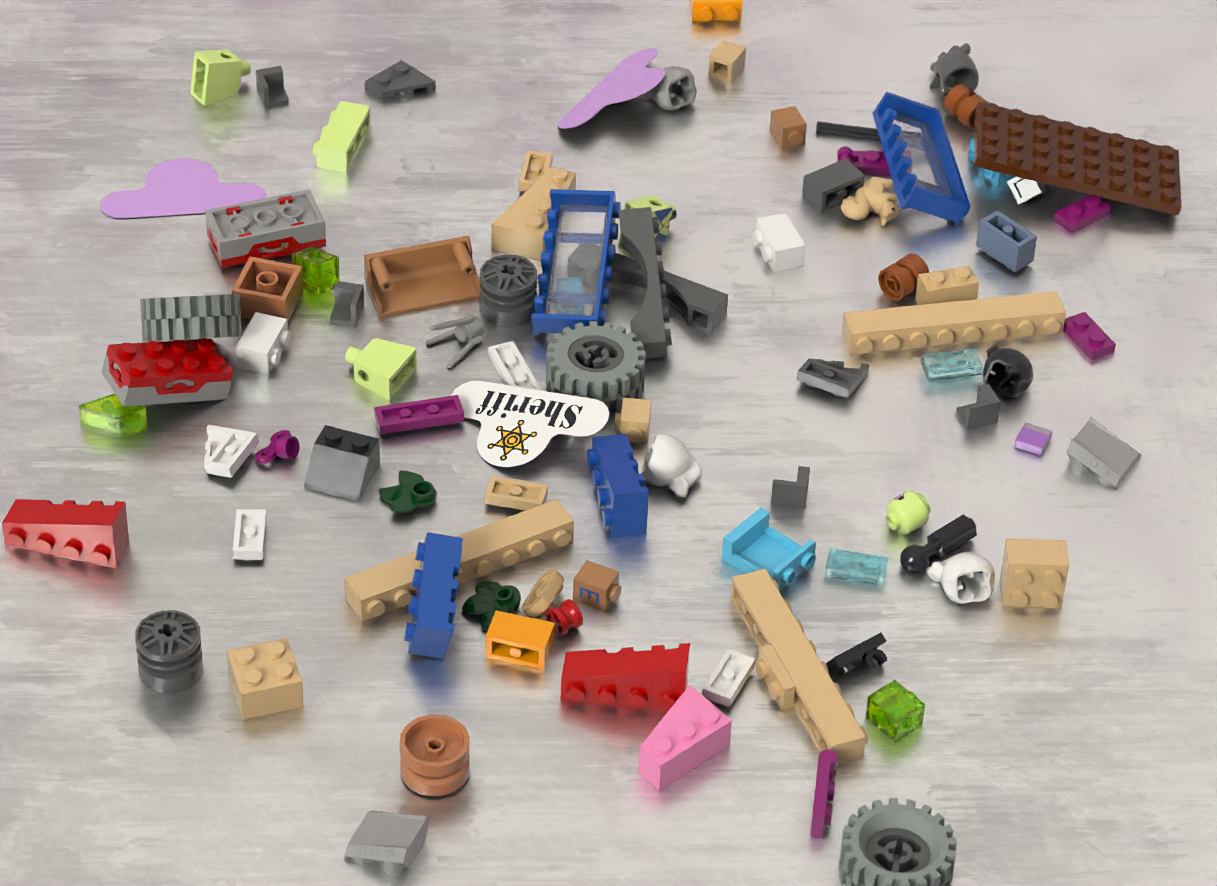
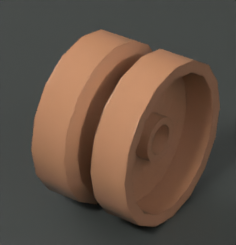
(434, 755)

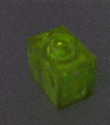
(318, 268)
(895, 710)

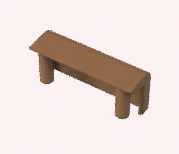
(421, 276)

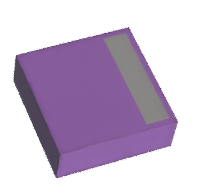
(1033, 439)

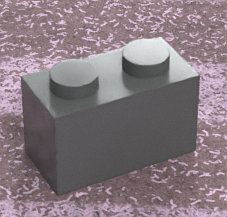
(831, 185)

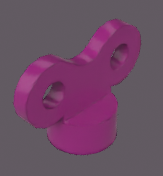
(281, 445)

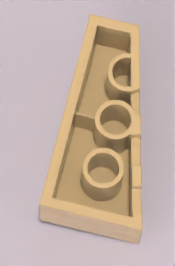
(523, 224)

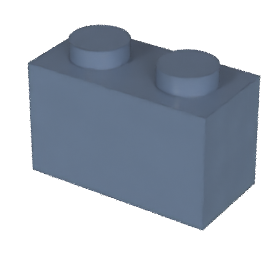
(1006, 241)

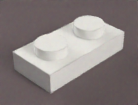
(249, 534)
(728, 677)

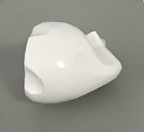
(670, 464)
(964, 577)

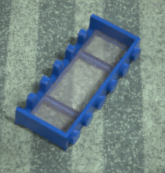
(920, 158)
(576, 260)

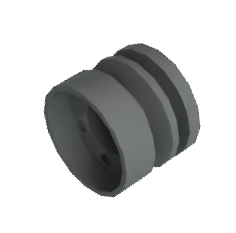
(508, 290)
(169, 651)

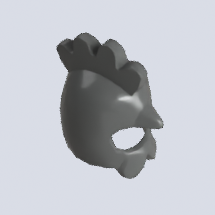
(954, 69)

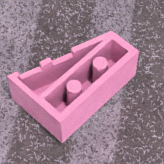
(683, 739)

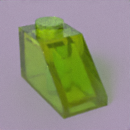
(111, 418)

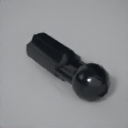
(941, 542)

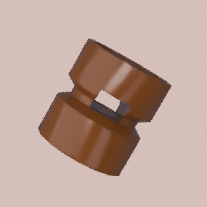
(962, 104)
(902, 277)

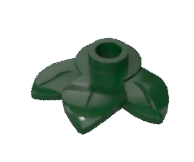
(410, 493)
(492, 598)

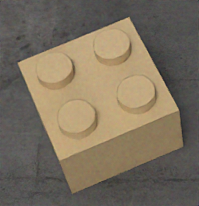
(1034, 573)
(265, 678)

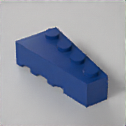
(619, 485)
(435, 595)

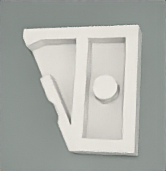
(227, 449)

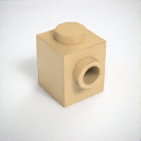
(727, 61)
(634, 420)

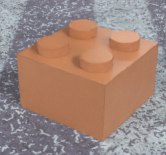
(269, 288)

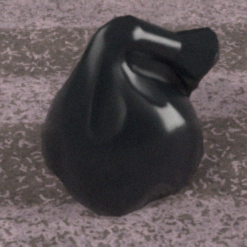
(1007, 371)

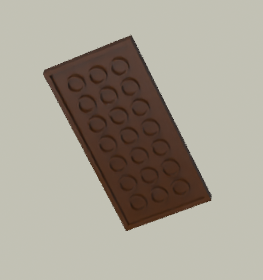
(1077, 158)

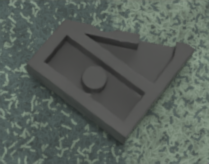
(398, 81)
(832, 376)

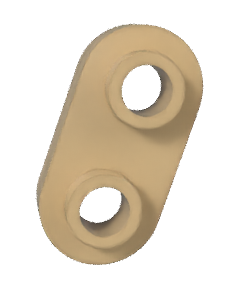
(543, 593)

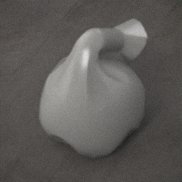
(674, 90)

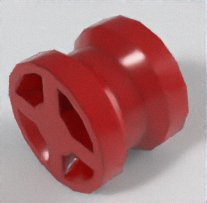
(565, 617)

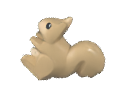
(872, 198)

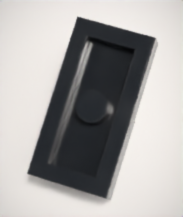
(845, 661)

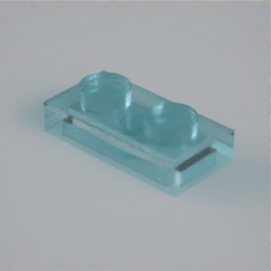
(952, 364)
(856, 567)

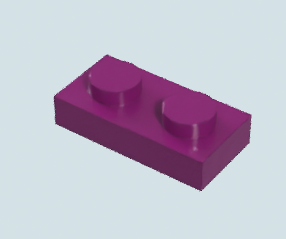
(1082, 213)
(1088, 336)

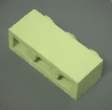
(342, 136)

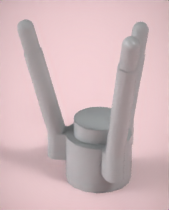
(468, 330)

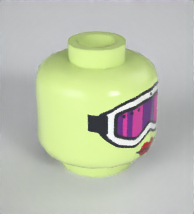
(907, 512)

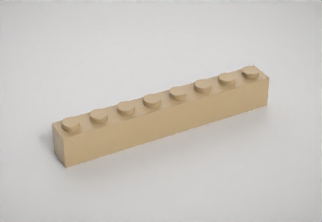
(953, 322)
(483, 552)
(816, 696)

